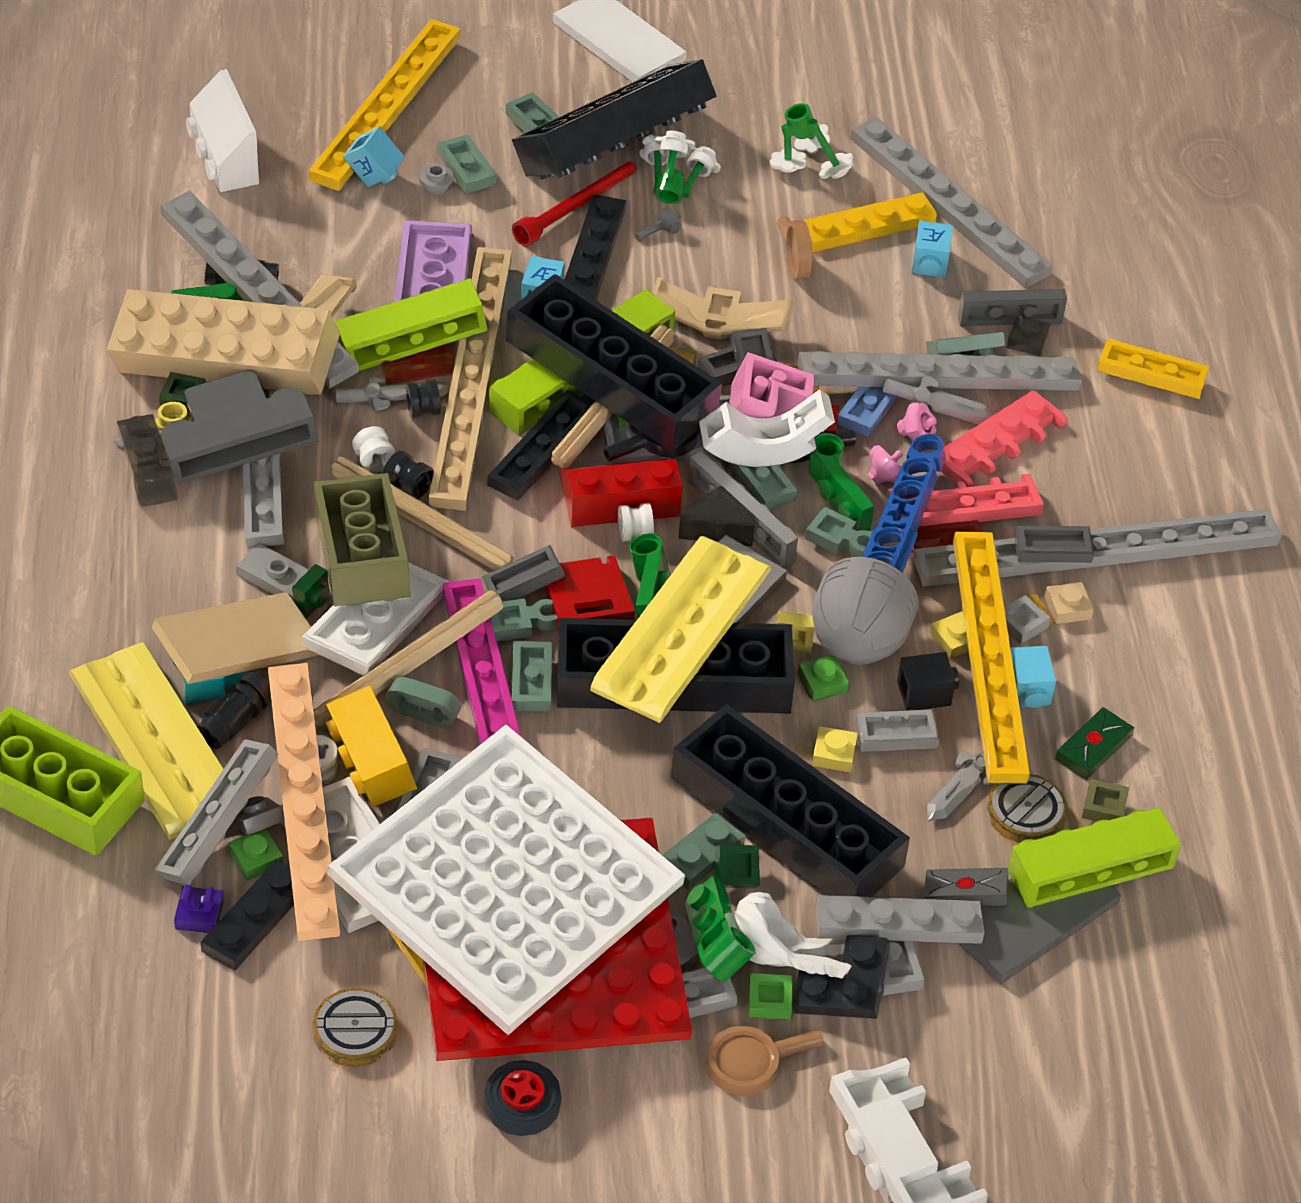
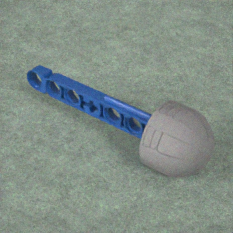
(867, 600)

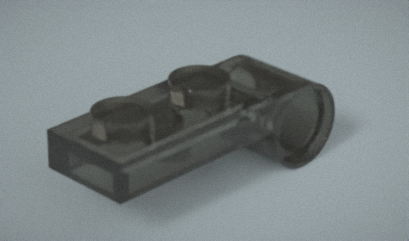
(147, 460)

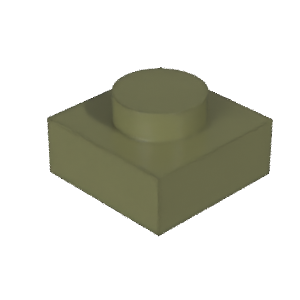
(1104, 800)

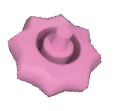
(917, 421)
(883, 465)

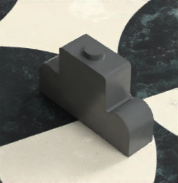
(235, 426)

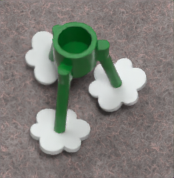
(809, 137)

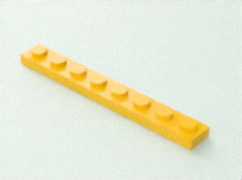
(386, 100)
(990, 658)

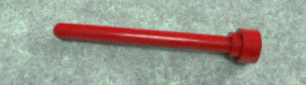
(529, 229)

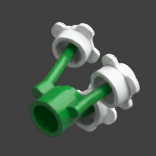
(660, 150)

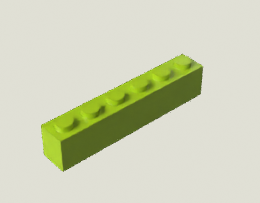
(533, 389)

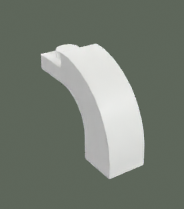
(766, 440)

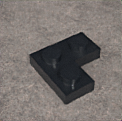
(858, 991)

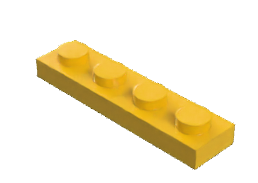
(869, 221)

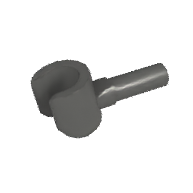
(666, 219)

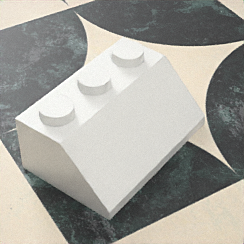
(224, 134)

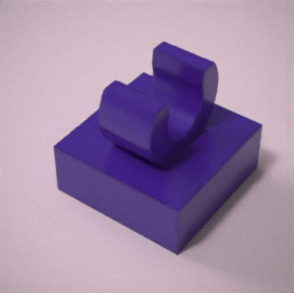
(198, 909)

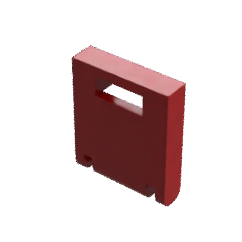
(590, 585)

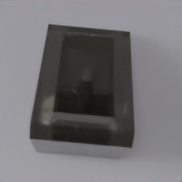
(716, 516)

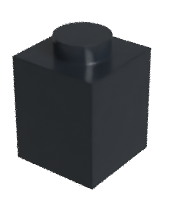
(927, 681)

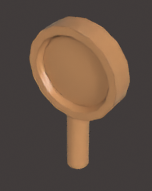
(797, 246)
(747, 1059)

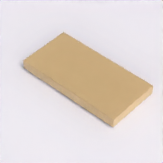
(234, 637)

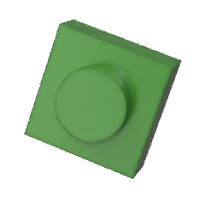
(823, 677)
(254, 853)
(770, 996)

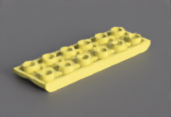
(679, 628)
(150, 732)

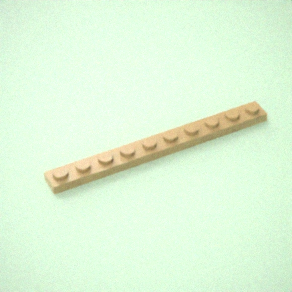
(470, 386)

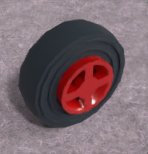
(517, 1082)

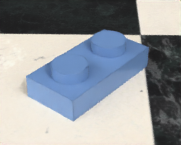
(866, 410)

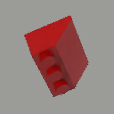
(598, 490)

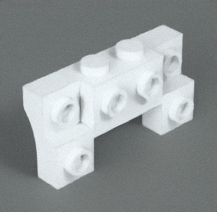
(889, 1141)

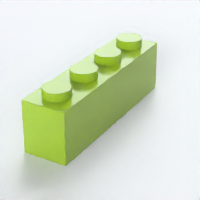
(413, 324)
(1093, 856)

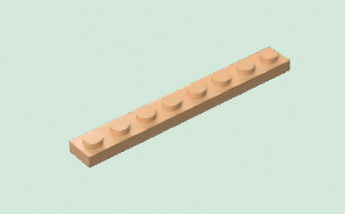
(303, 803)

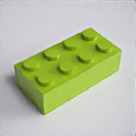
(64, 782)

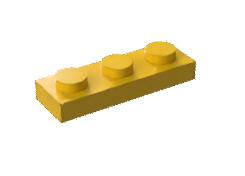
(1153, 368)

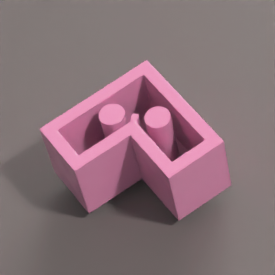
(768, 387)

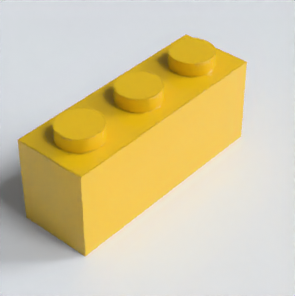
(369, 747)

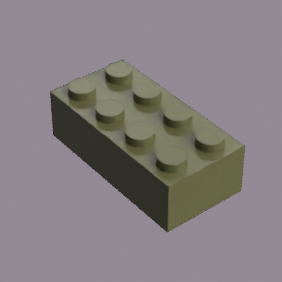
(361, 540)

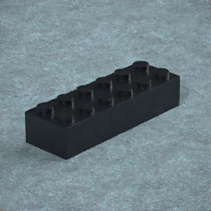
(614, 119)
(612, 361)
(746, 669)
(789, 806)

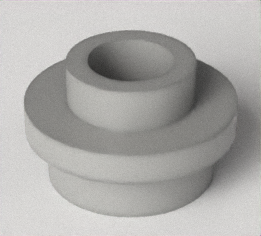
(436, 178)

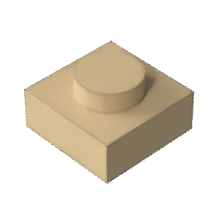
(1069, 603)

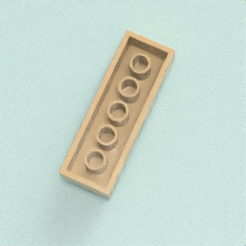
(222, 338)

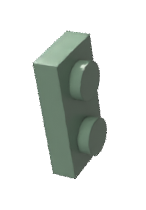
(529, 112)
(467, 164)
(980, 344)
(766, 484)
(531, 676)
(696, 851)

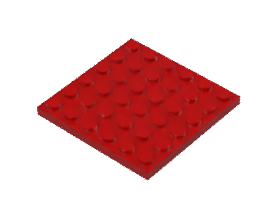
(620, 999)

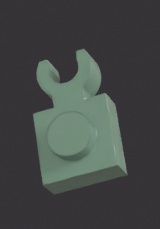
(836, 532)
(517, 619)

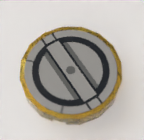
(1027, 809)
(355, 1027)

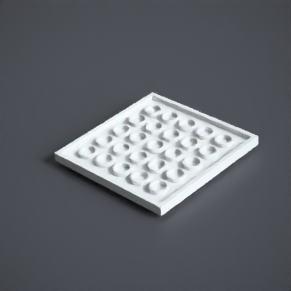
(506, 877)

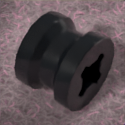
(423, 398)

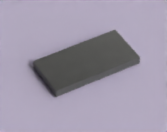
(1021, 934)

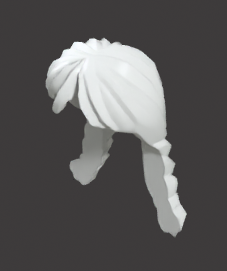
(779, 941)

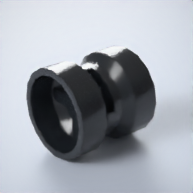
(410, 476)

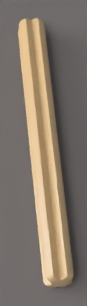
(594, 418)
(433, 521)
(418, 651)

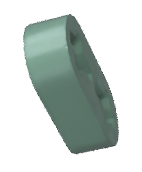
(423, 702)

